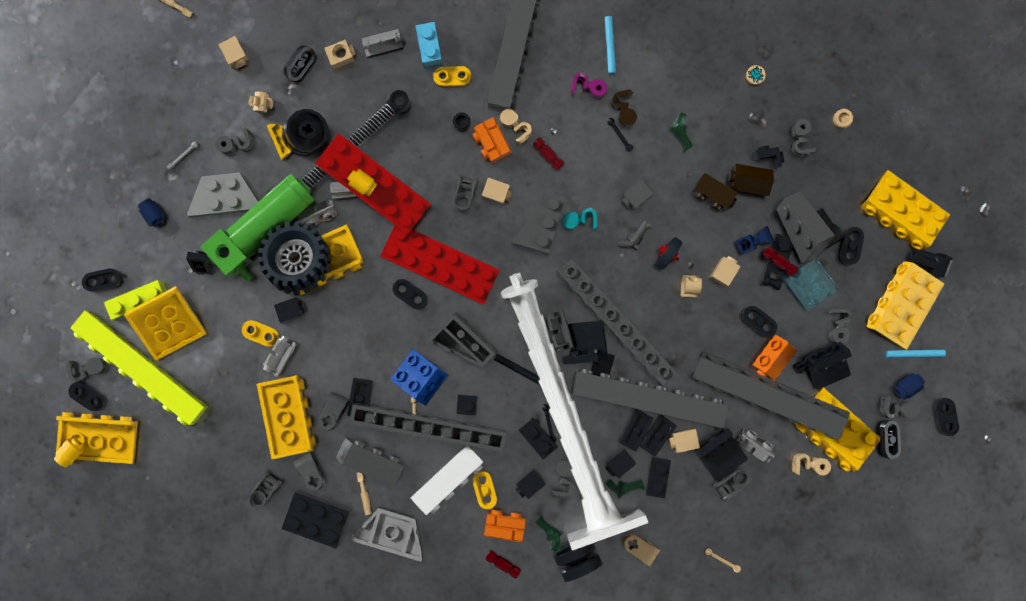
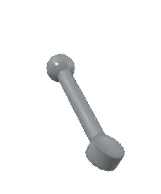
(194, 145)

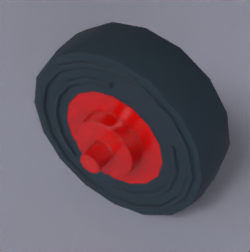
(669, 253)

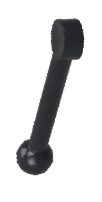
(629, 147)
(545, 407)

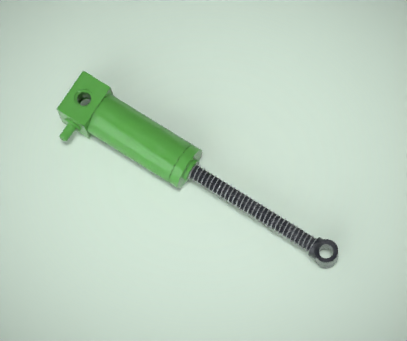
(281, 206)

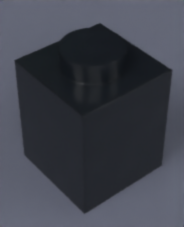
(290, 310)
(467, 405)
(620, 463)
(530, 484)

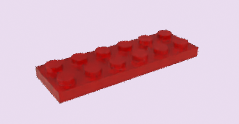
(389, 197)
(440, 264)

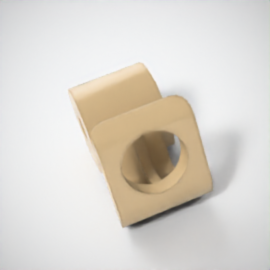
(510, 119)
(691, 286)
(818, 465)

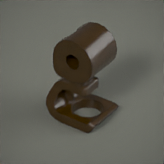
(626, 116)

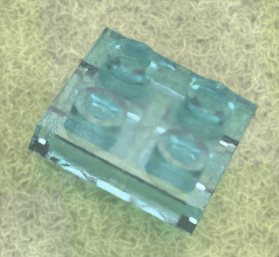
(811, 284)

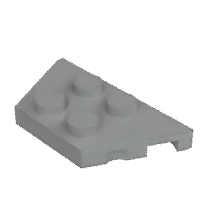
(221, 195)
(390, 533)

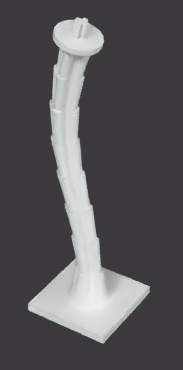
(599, 509)

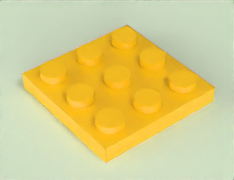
(165, 323)

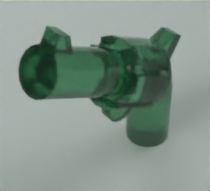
(681, 130)
(624, 488)
(551, 533)

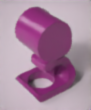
(597, 87)

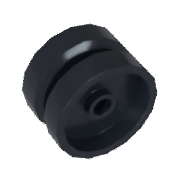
(312, 123)
(578, 561)

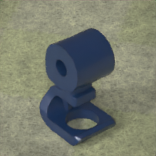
(750, 242)

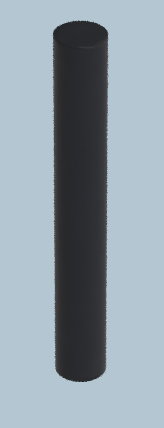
(517, 368)

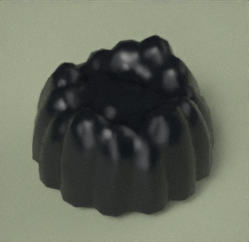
(461, 121)

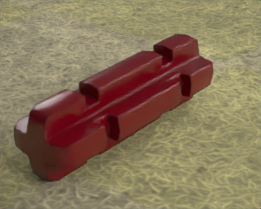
(548, 153)
(780, 261)
(503, 564)

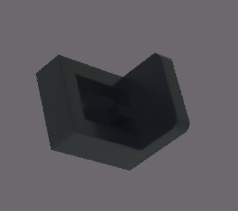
(765, 152)

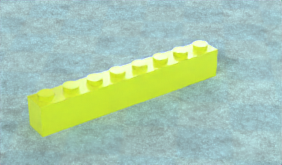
(138, 367)

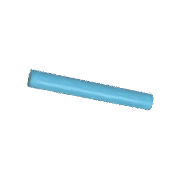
(610, 45)
(915, 353)

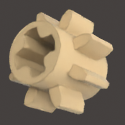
(261, 102)

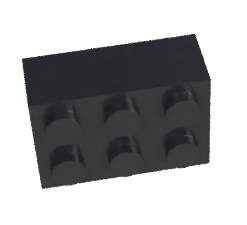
(316, 519)

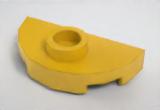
(276, 134)

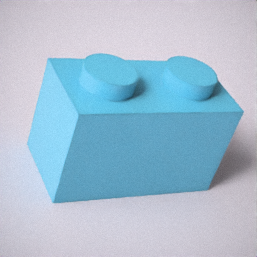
(428, 44)

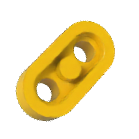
(452, 78)
(260, 333)
(484, 489)

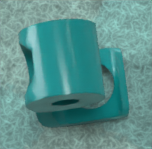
(572, 219)

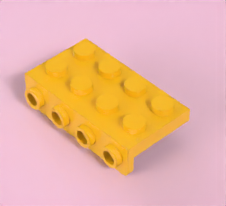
(905, 211)
(344, 254)
(905, 304)
(286, 416)
(102, 437)
(854, 443)

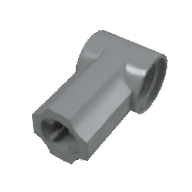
(338, 191)

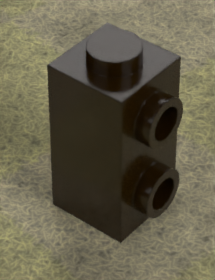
(751, 179)
(715, 192)

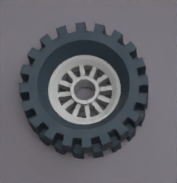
(281, 271)

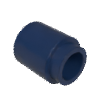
(151, 213)
(910, 386)

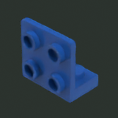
(419, 377)

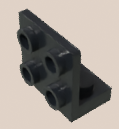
(588, 343)
(829, 365)
(721, 454)

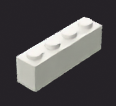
(447, 479)

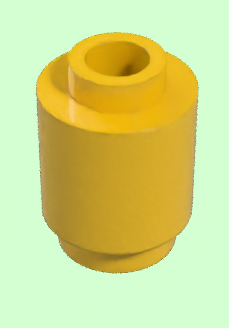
(361, 182)
(68, 452)

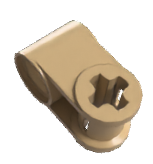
(642, 550)

